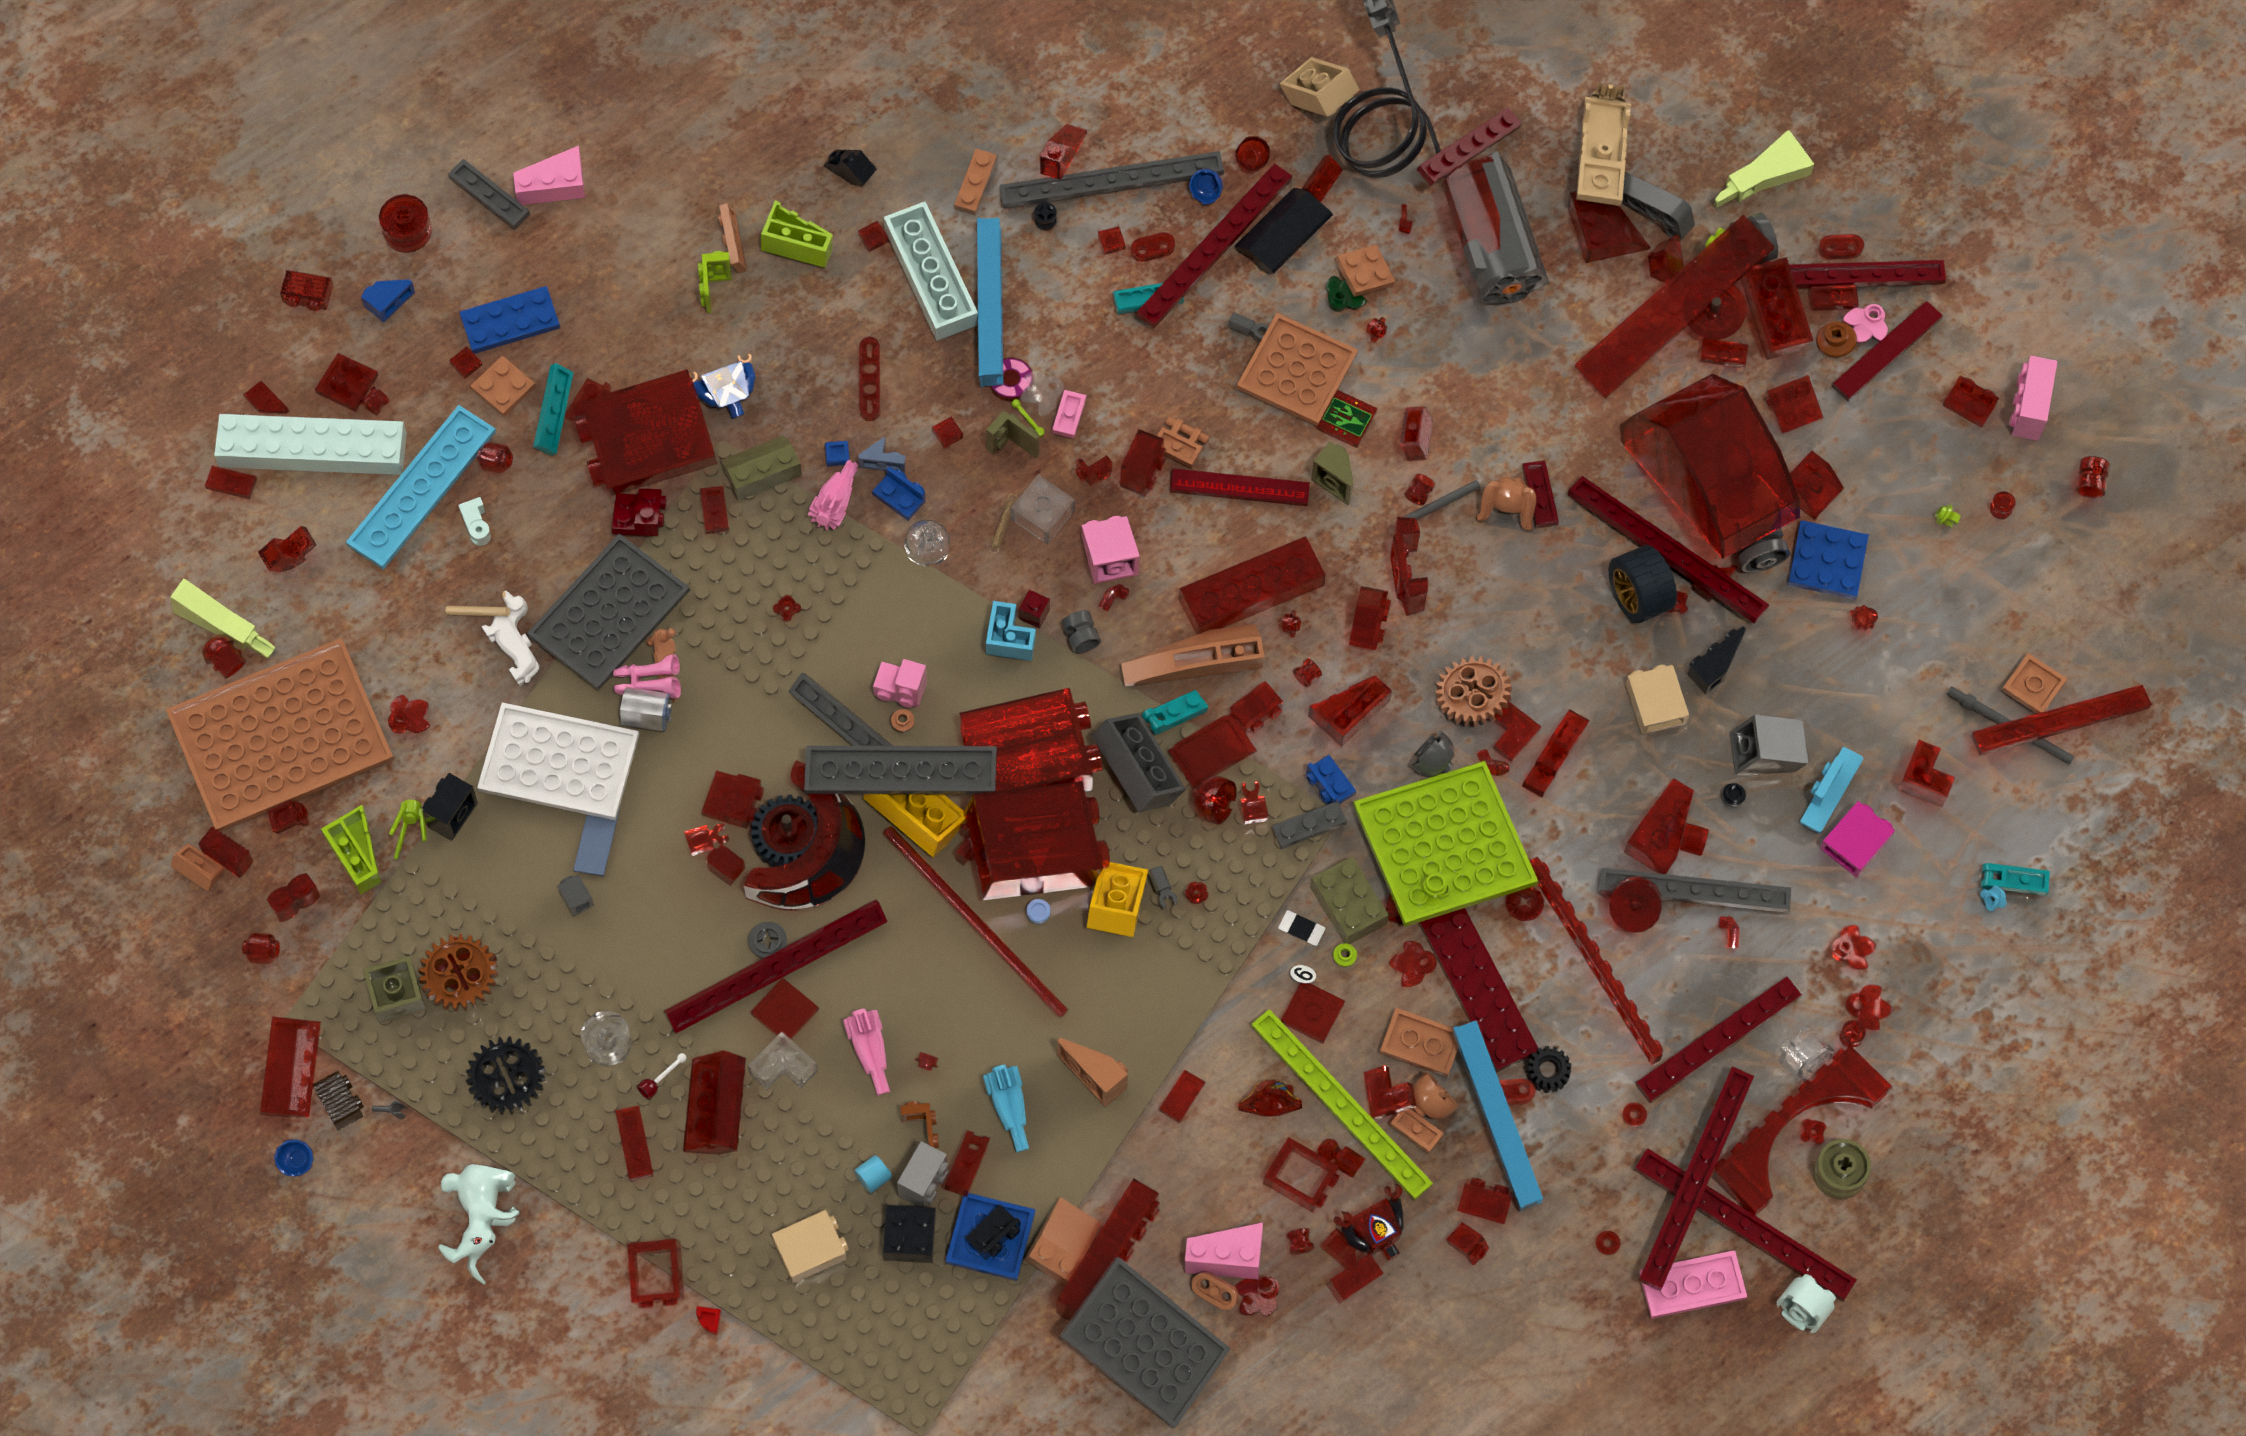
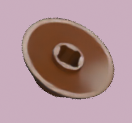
(1836, 346)

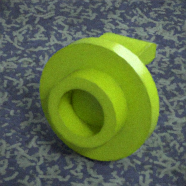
(1947, 516)

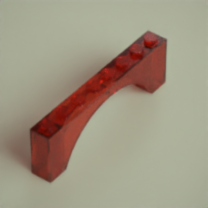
(1844, 1081)

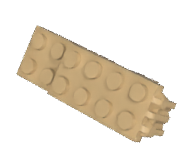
(1603, 146)

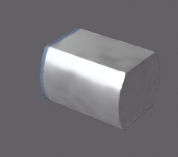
(645, 709)

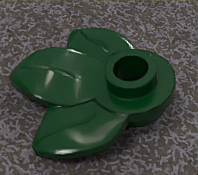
(1341, 295)

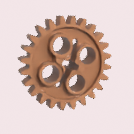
(1473, 691)

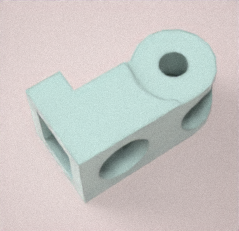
(476, 527)

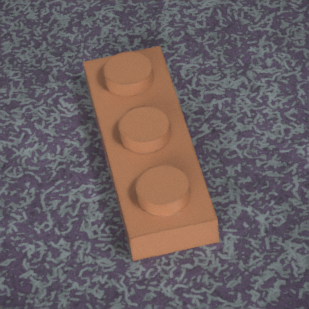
(975, 181)
(732, 237)

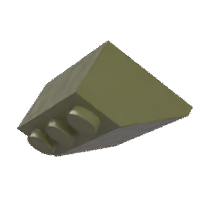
(761, 467)

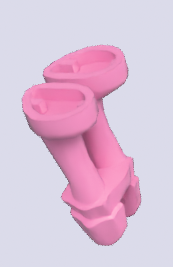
(668, 666)

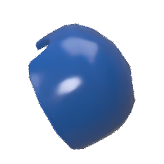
(1206, 186)
(294, 1158)

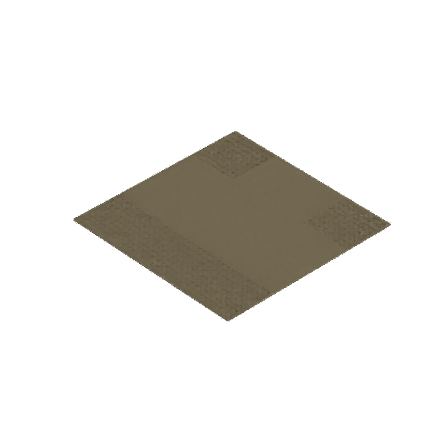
(674, 928)

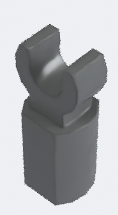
(1247, 326)
(1162, 886)

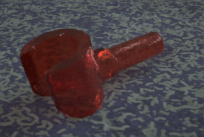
(1405, 225)

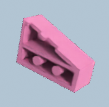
(551, 179)
(1226, 1252)

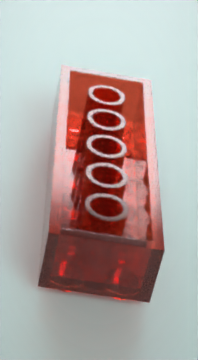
(1252, 586)
(1114, 1240)

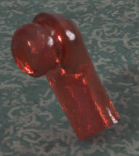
(1113, 593)
(1495, 767)

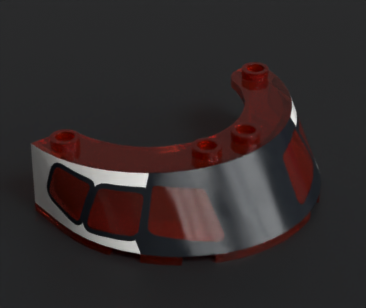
(826, 865)

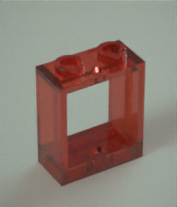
(1271, 1177)
(655, 1247)

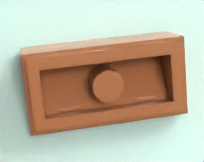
(197, 866)

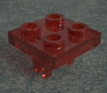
(346, 382)

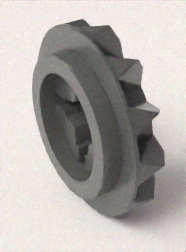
(759, 933)

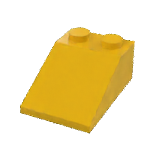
(1117, 899)

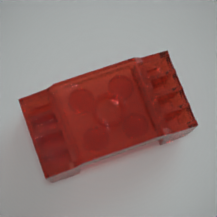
(1408, 590)

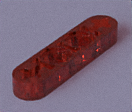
(869, 378)

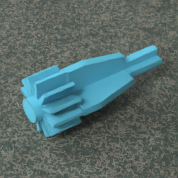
(1006, 1093)

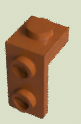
(914, 1112)

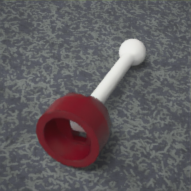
(649, 1088)

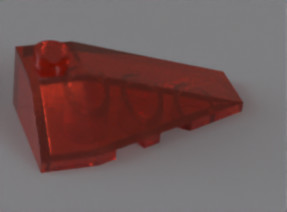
(1661, 831)

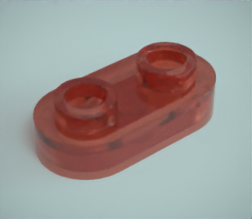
(1151, 245)
(1840, 246)
(1513, 1094)

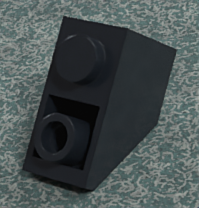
(851, 166)

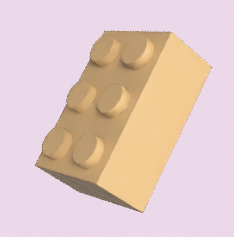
(1319, 86)

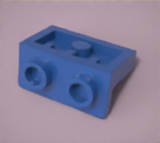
(900, 493)
(1329, 781)

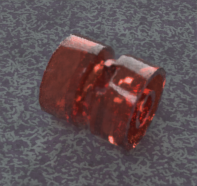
(2093, 477)

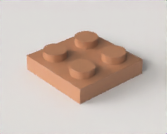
(1365, 270)
(503, 386)
(2034, 684)

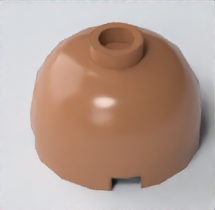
(1432, 1098)

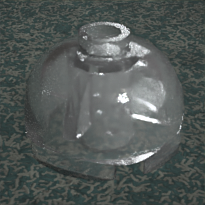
(927, 542)

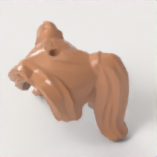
(1509, 496)

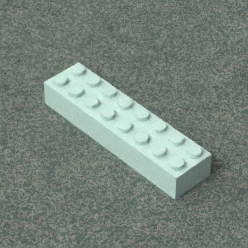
(310, 444)

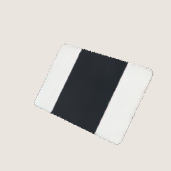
(1301, 928)

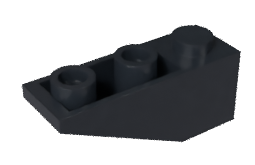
(1712, 668)

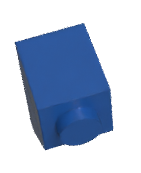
(386, 297)

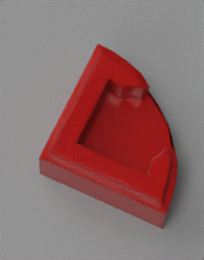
(709, 1318)

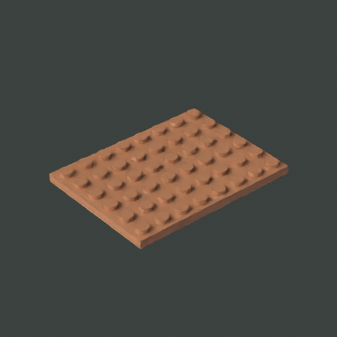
(279, 734)

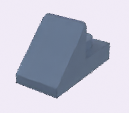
(877, 459)

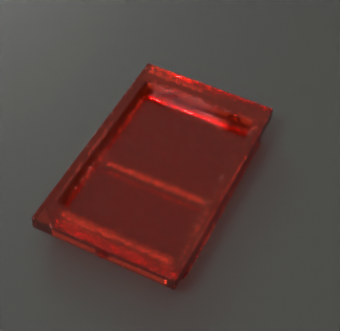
(1212, 750)

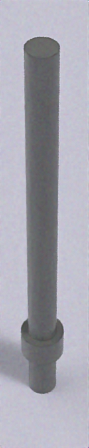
(1969, 701)

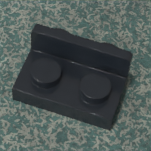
(994, 1232)

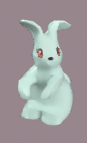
(478, 1194)

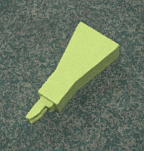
(1775, 166)
(211, 615)

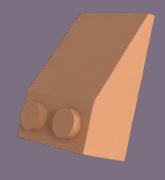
(1095, 1070)
(1062, 1241)

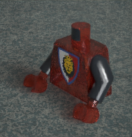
(1376, 1226)

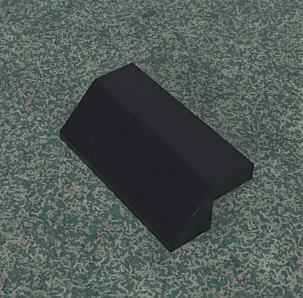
(1284, 229)

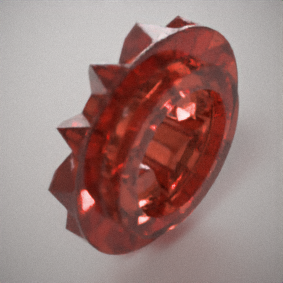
(1524, 912)

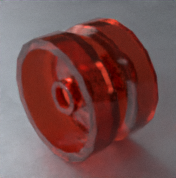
(405, 223)
(1623, 911)

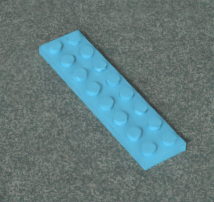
(420, 487)

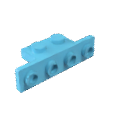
(1831, 789)

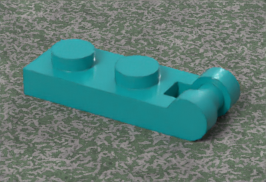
(1175, 712)
(2016, 879)

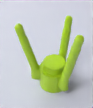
(409, 812)

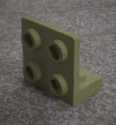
(1011, 428)

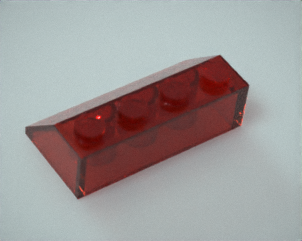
(714, 1103)

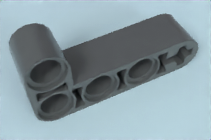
(1658, 204)

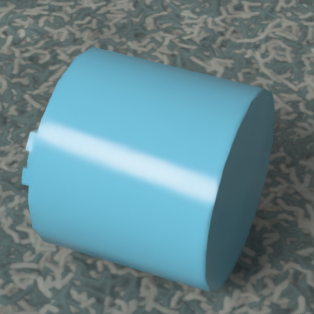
(873, 1174)

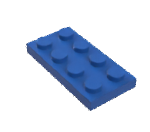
(509, 319)

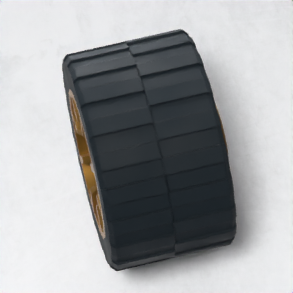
(1642, 583)

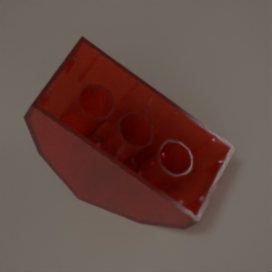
(1715, 462)

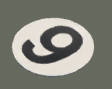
(1303, 974)

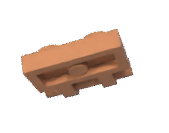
(1179, 448)

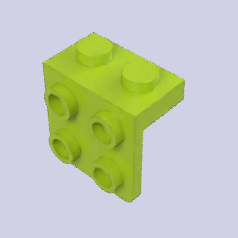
(714, 268)

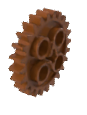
(438, 982)

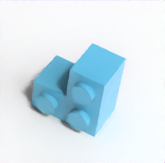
(1005, 638)

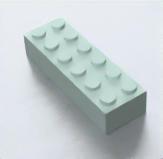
(931, 271)

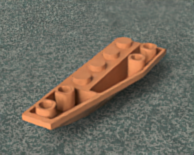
(1197, 656)

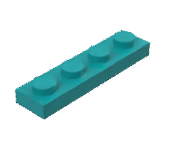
(553, 409)

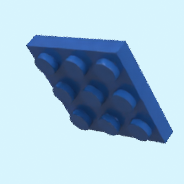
(1828, 559)
(1009, 1260)

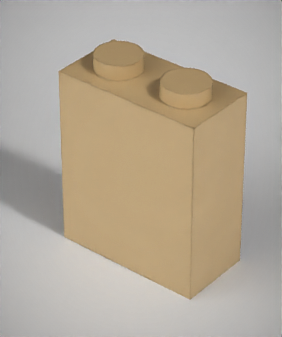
(1657, 699)
(810, 1246)

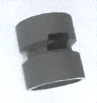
(1081, 631)

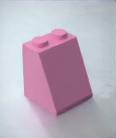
(1110, 549)

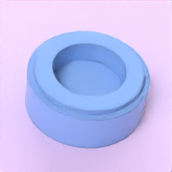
(1038, 911)

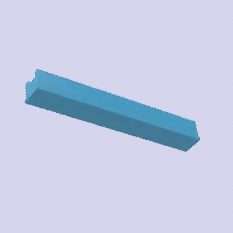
(990, 302)
(1497, 1115)

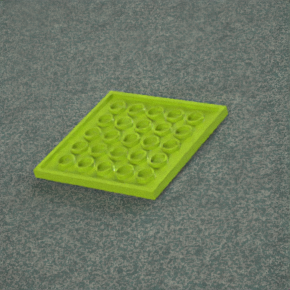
(1450, 829)

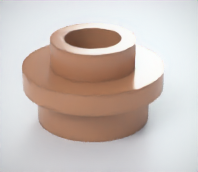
(905, 726)

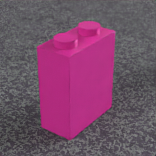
(1857, 839)

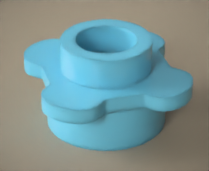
(1999, 896)

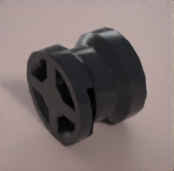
(1045, 210)

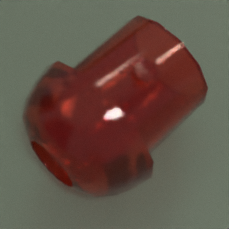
(223, 655)

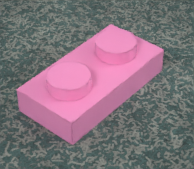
(1069, 414)

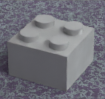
(923, 1175)

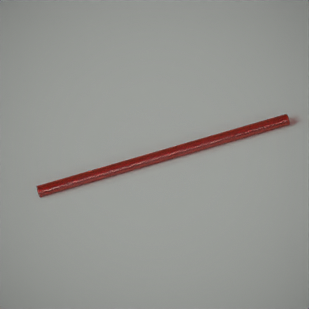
(975, 921)

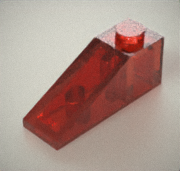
(1060, 151)

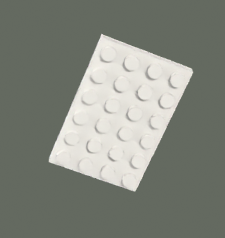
(558, 761)

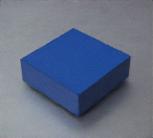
(837, 453)

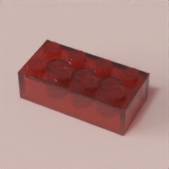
(1777, 309)

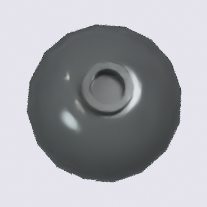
(1434, 756)

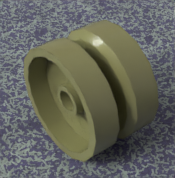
(1855, 1166)

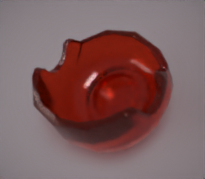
(1252, 154)

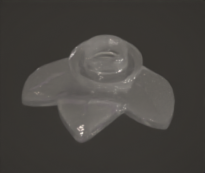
(1039, 392)

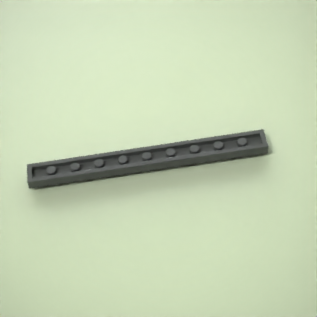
(1108, 180)

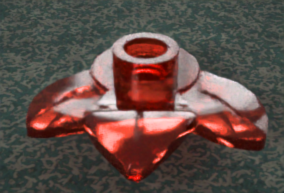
(410, 713)
(1856, 947)
(1410, 963)
(1871, 1008)
(1255, 1298)

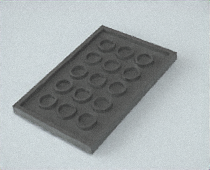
(608, 612)
(1144, 1342)

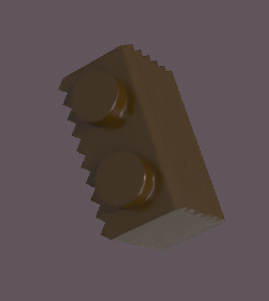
(338, 1100)

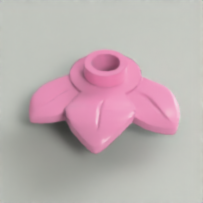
(1865, 325)

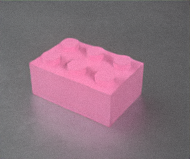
(2033, 397)

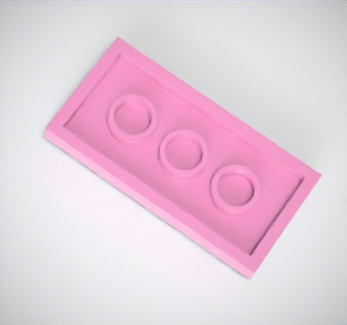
(1697, 1285)

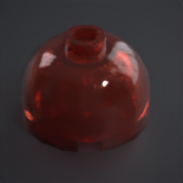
(1213, 799)

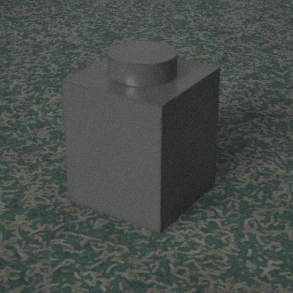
(575, 895)

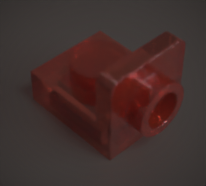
(287, 816)
(1468, 1243)

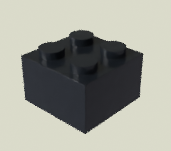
(449, 806)
(909, 1234)

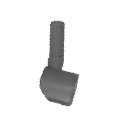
(394, 1109)

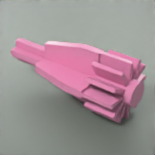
(833, 498)
(866, 1036)

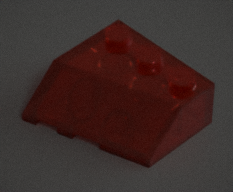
(1603, 230)

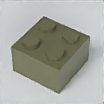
(394, 989)

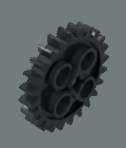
(485, 1084)

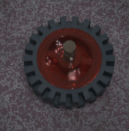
(784, 829)

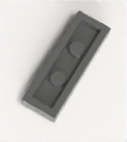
(1309, 825)

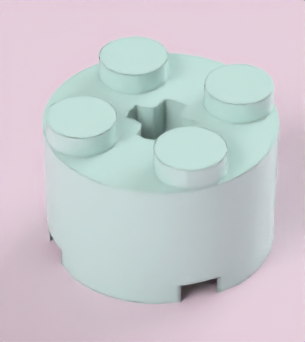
(1806, 1303)

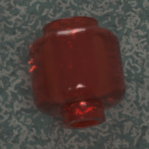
(495, 457)
(261, 948)

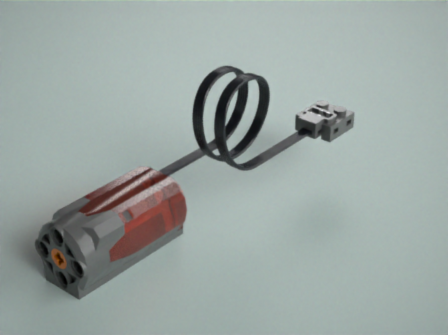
(1478, 192)

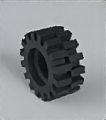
(1558, 1059)

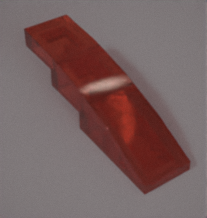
(1555, 753)

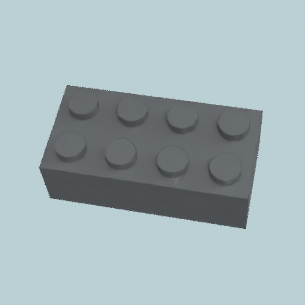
(1138, 762)

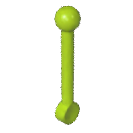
(1016, 404)

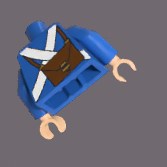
(727, 386)

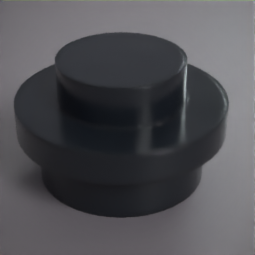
(1733, 794)

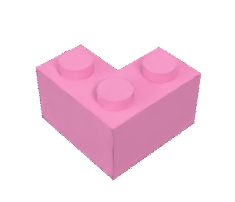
(901, 683)

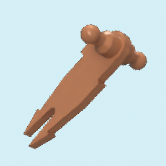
(663, 646)

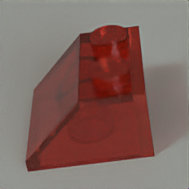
(1815, 484)

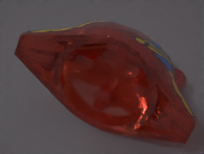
(1270, 1099)

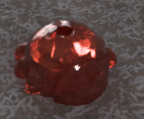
(1864, 617)

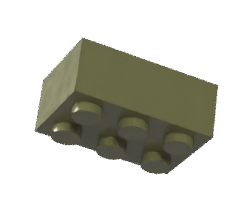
(1349, 901)

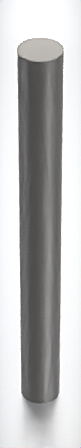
(1445, 500)

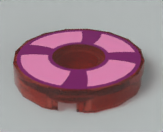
(1013, 379)

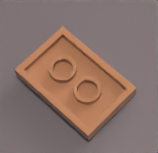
(1420, 1042)

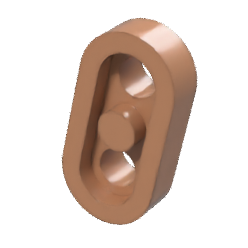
(1215, 1292)

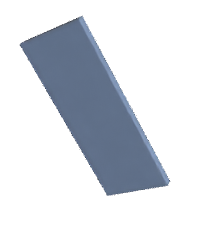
(595, 845)

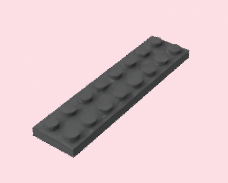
(900, 769)

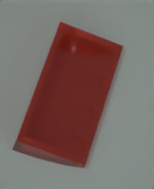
(290, 1067)

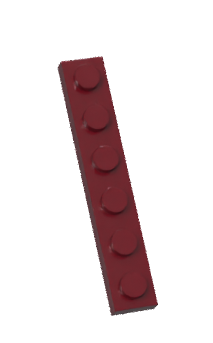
(1469, 146)

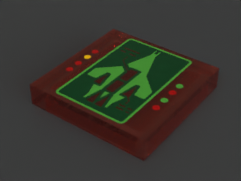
(1347, 419)

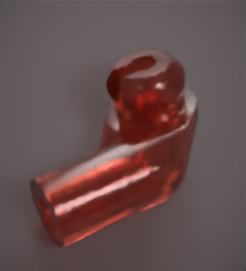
(1732, 929)

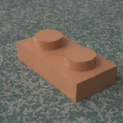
(1417, 1130)

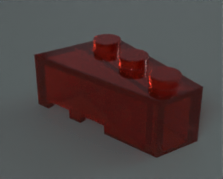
(1350, 710)

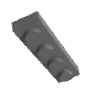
(488, 194)

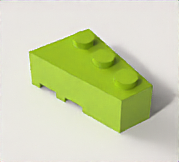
(795, 238)
(353, 847)

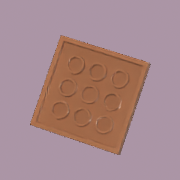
(1297, 369)

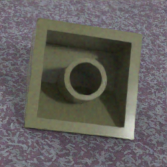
(1333, 472)

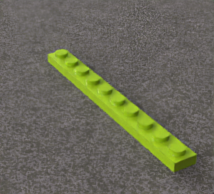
(1342, 1105)

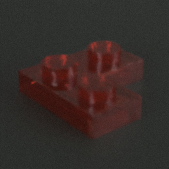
(1519, 731)
(1384, 1098)

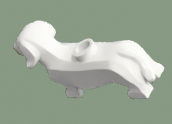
(507, 636)

